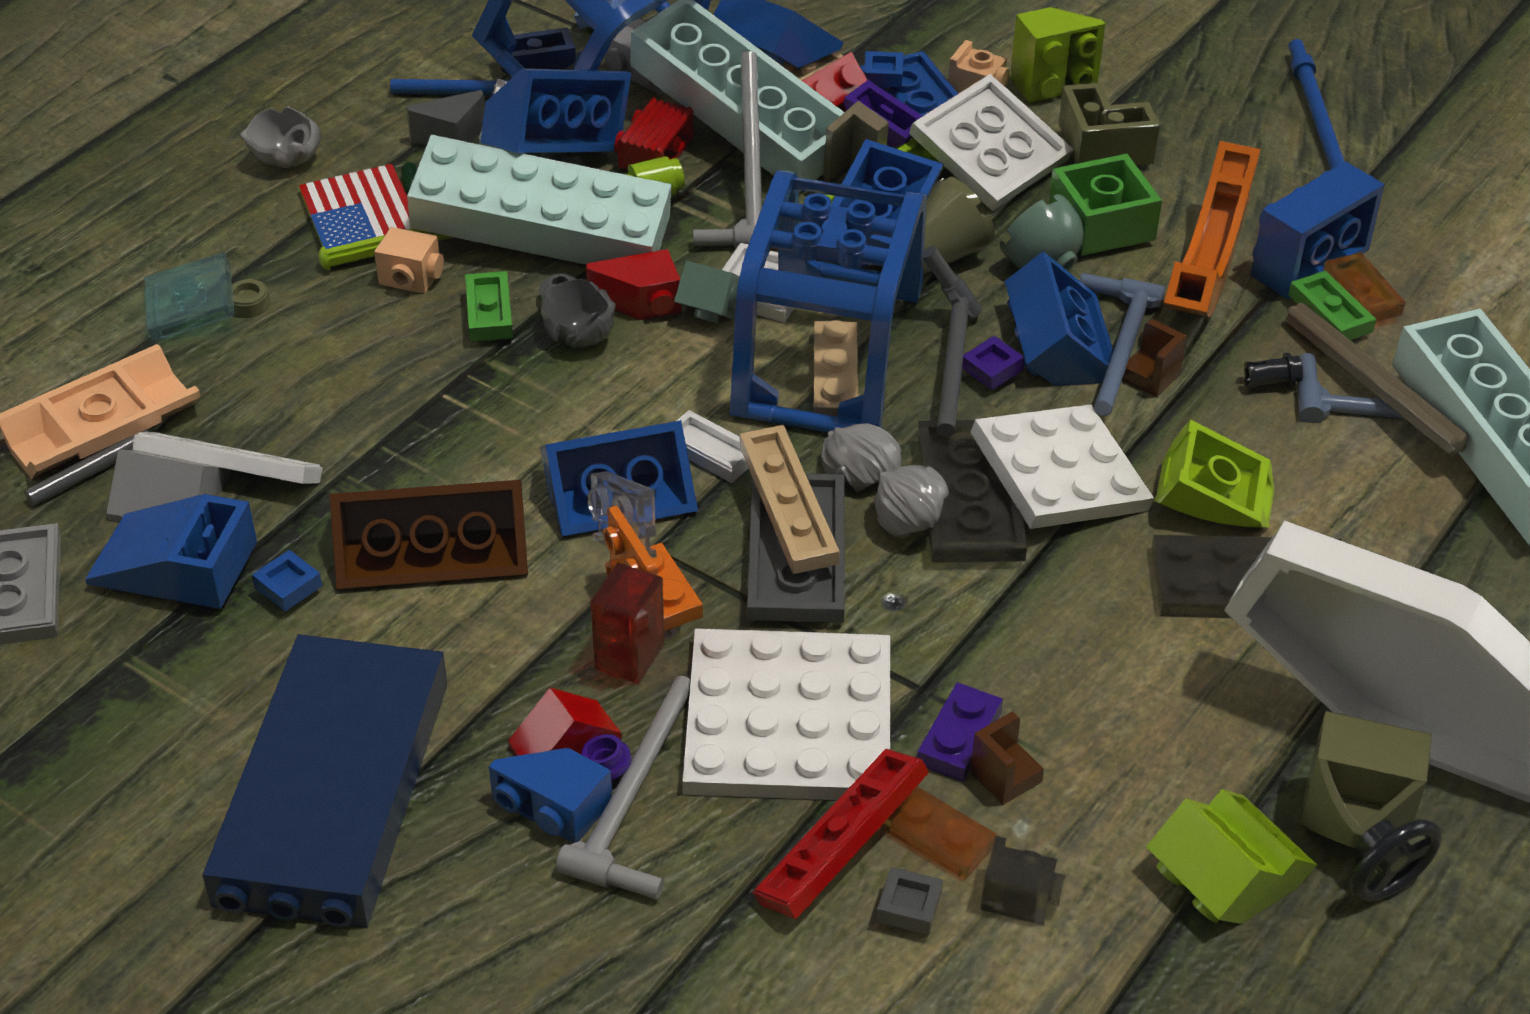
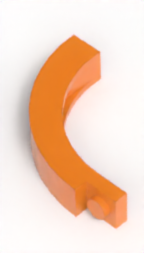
(1202, 274)

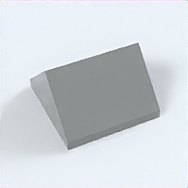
(153, 480)

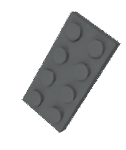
(802, 596)

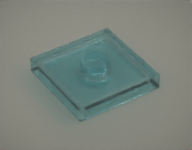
(189, 296)

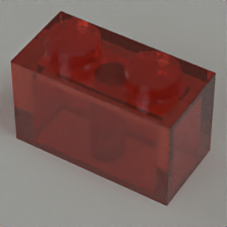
(627, 623)

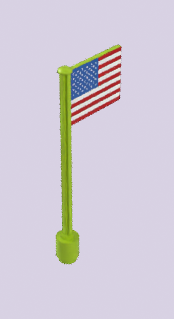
(360, 207)

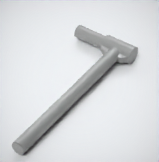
(753, 203)
(592, 860)

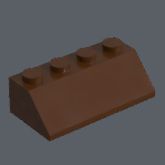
(428, 534)

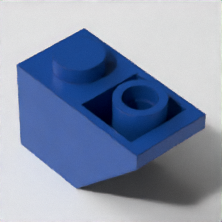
(553, 789)

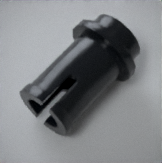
(1273, 371)

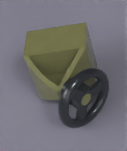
(1366, 796)

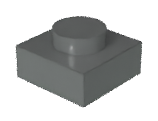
(909, 900)

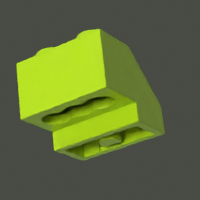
(1229, 857)

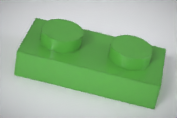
(1333, 304)
(488, 306)

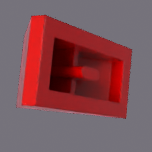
(561, 722)

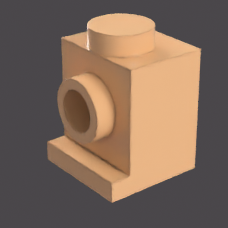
(972, 65)

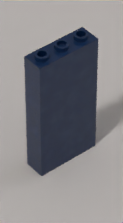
(327, 782)

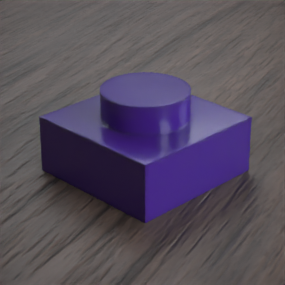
(993, 362)

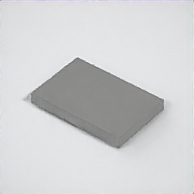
(29, 583)

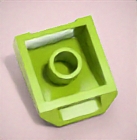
(1216, 479)

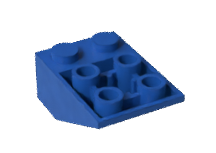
(179, 550)

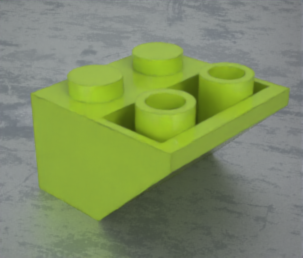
(1055, 51)

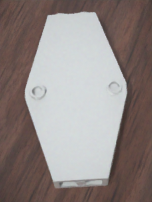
(1395, 650)

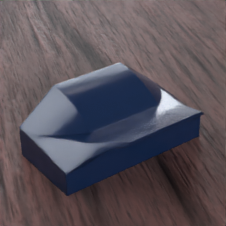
(544, 50)

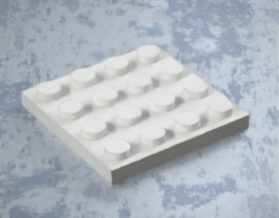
(785, 712)

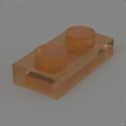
(1366, 285)
(940, 833)

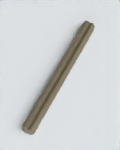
(1377, 379)

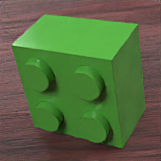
(1112, 201)

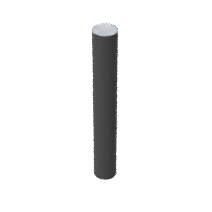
(77, 472)

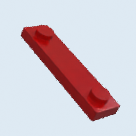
(840, 833)

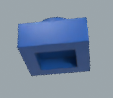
(884, 68)
(287, 580)

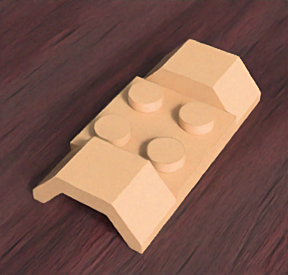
(94, 411)

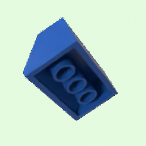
(557, 111)

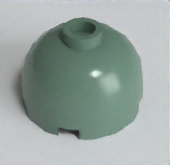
(1045, 228)

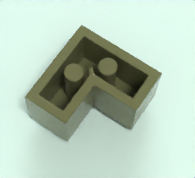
(1106, 130)

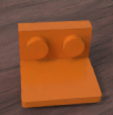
(679, 599)

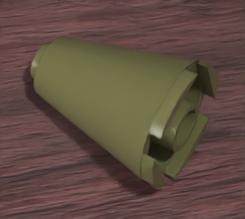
(955, 222)

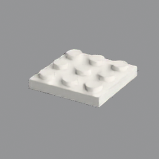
(991, 141)
(1061, 466)

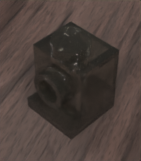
(1021, 883)

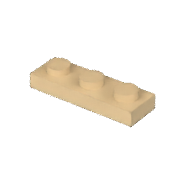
(834, 365)

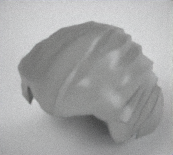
(282, 137)
(860, 454)
(910, 499)

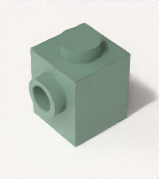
(708, 291)

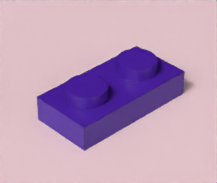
(951, 737)

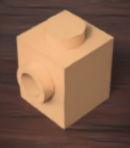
(408, 260)

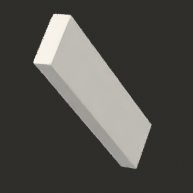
(227, 457)

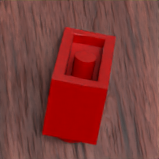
(639, 283)

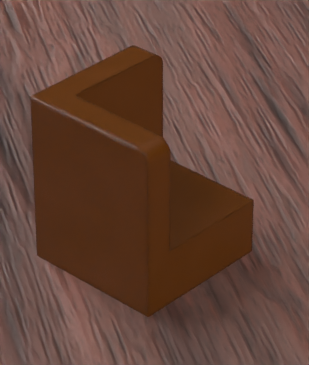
(1158, 360)
(1001, 762)

